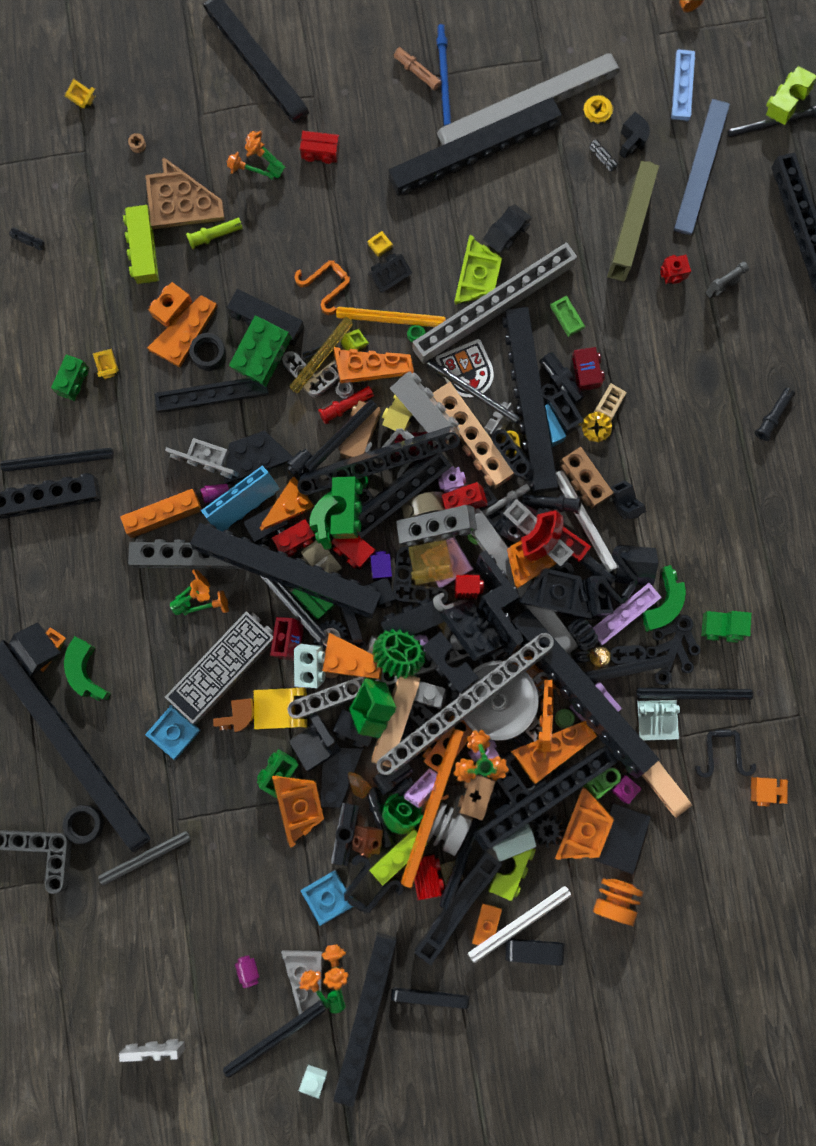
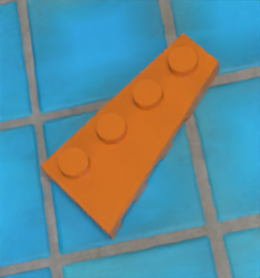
(364, 366)
(564, 745)

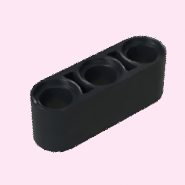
(507, 448)
(535, 952)

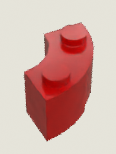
(543, 536)

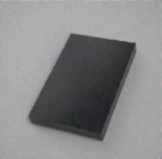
(624, 839)

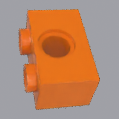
(168, 315)

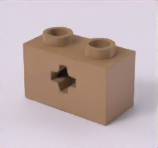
(479, 807)

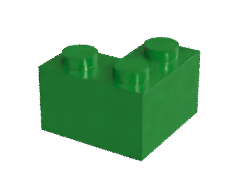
(730, 626)

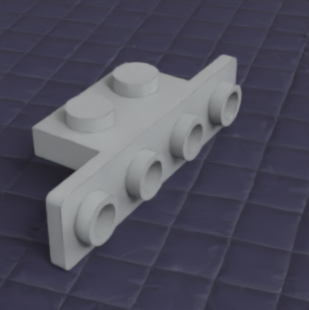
(207, 455)

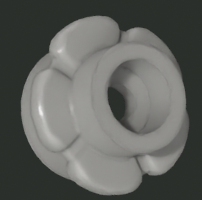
(344, 394)

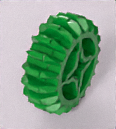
(396, 657)

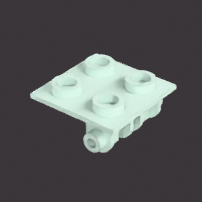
(658, 719)

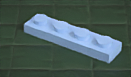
(683, 85)

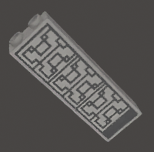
(221, 667)

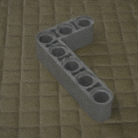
(50, 846)

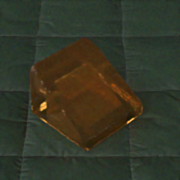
(358, 785)

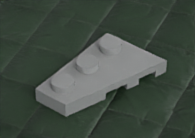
(297, 963)
(157, 1051)

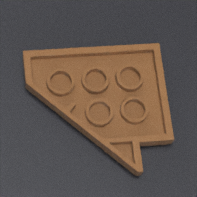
(180, 200)

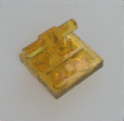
(430, 562)

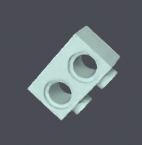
(303, 665)

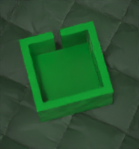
(372, 708)

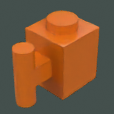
(765, 791)

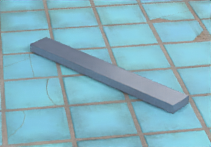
(701, 167)

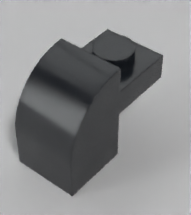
(637, 132)
(626, 501)

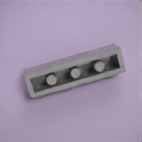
(422, 404)

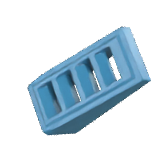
(556, 432)

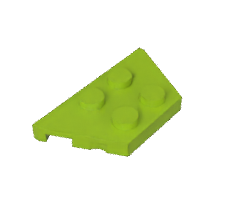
(478, 272)

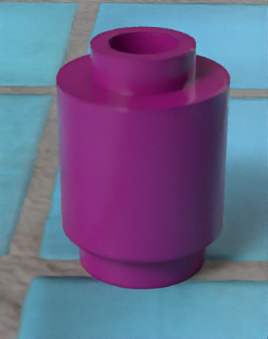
(247, 971)

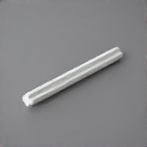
(587, 523)
(519, 924)

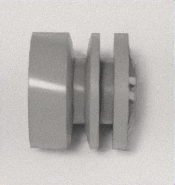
(449, 829)

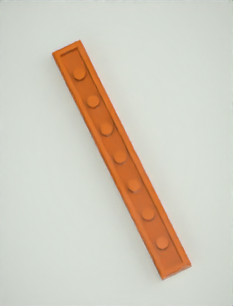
(431, 808)

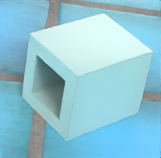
(313, 1081)

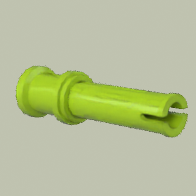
(206, 235)

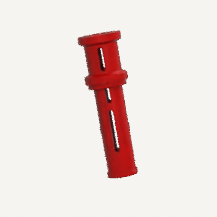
(338, 408)

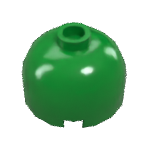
(401, 815)

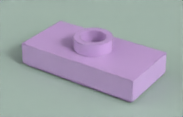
(421, 790)

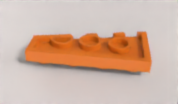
(176, 339)

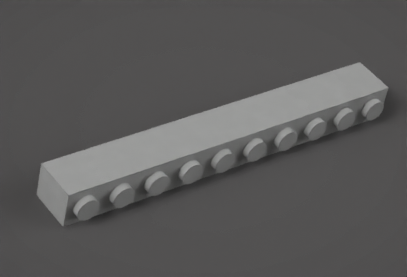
(494, 303)

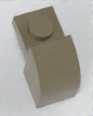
(423, 504)

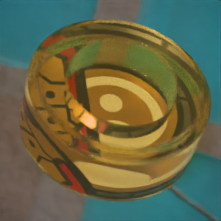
(600, 656)

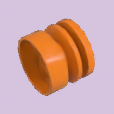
(618, 901)

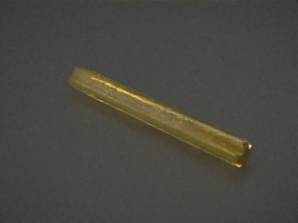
(321, 355)

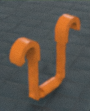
(309, 280)

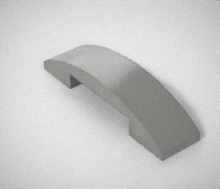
(526, 522)

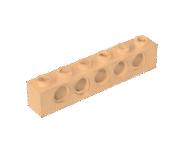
(497, 477)

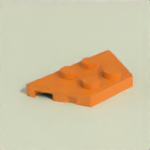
(522, 568)
(298, 806)
(586, 829)

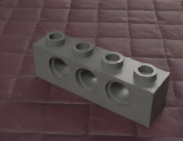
(465, 524)

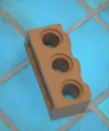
(586, 468)

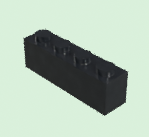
(245, 307)

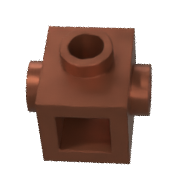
(367, 840)

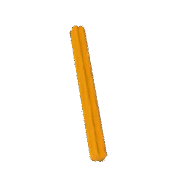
(389, 317)

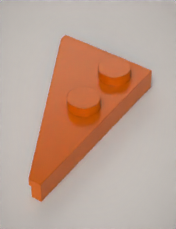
(288, 505)

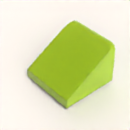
(354, 340)

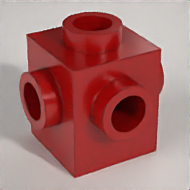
(675, 269)

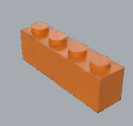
(161, 513)

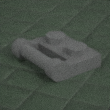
(719, 286)

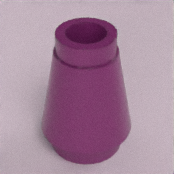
(212, 492)

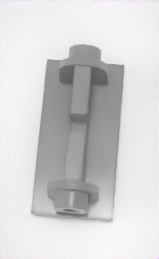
(501, 423)

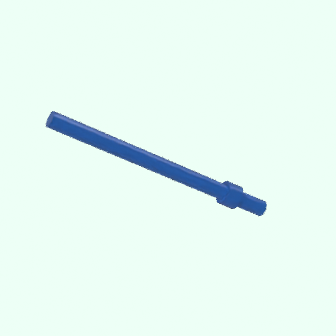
(442, 45)

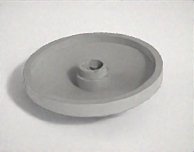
(509, 710)

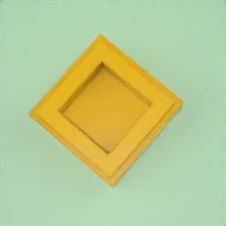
(380, 244)

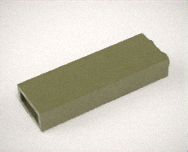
(633, 221)

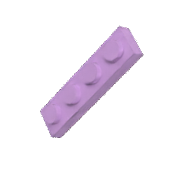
(626, 613)

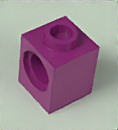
(625, 789)

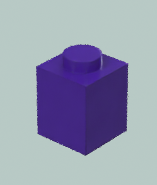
(381, 566)

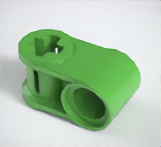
(601, 784)

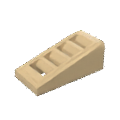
(616, 391)

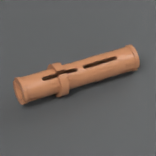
(411, 64)

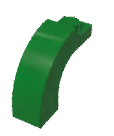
(321, 518)
(672, 604)
(76, 670)

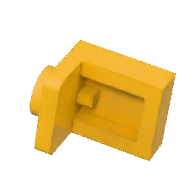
(80, 94)
(105, 363)

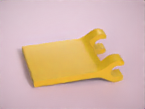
(272, 710)

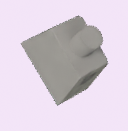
(431, 695)

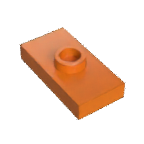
(486, 923)

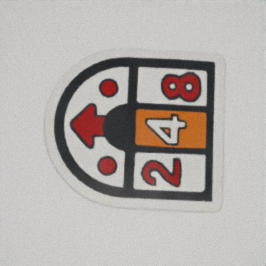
(470, 365)

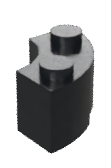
(507, 228)

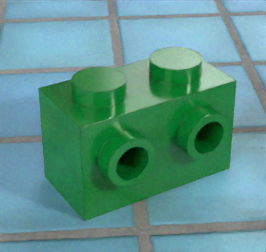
(70, 377)
(279, 765)

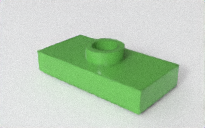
(567, 316)

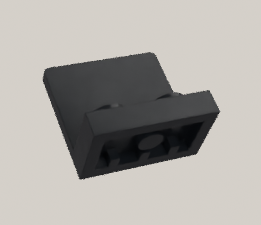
(314, 744)

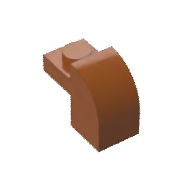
(242, 716)

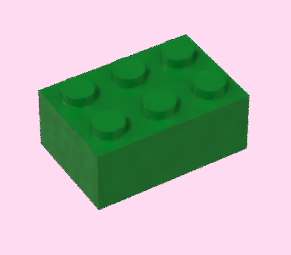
(260, 351)

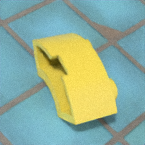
(397, 415)

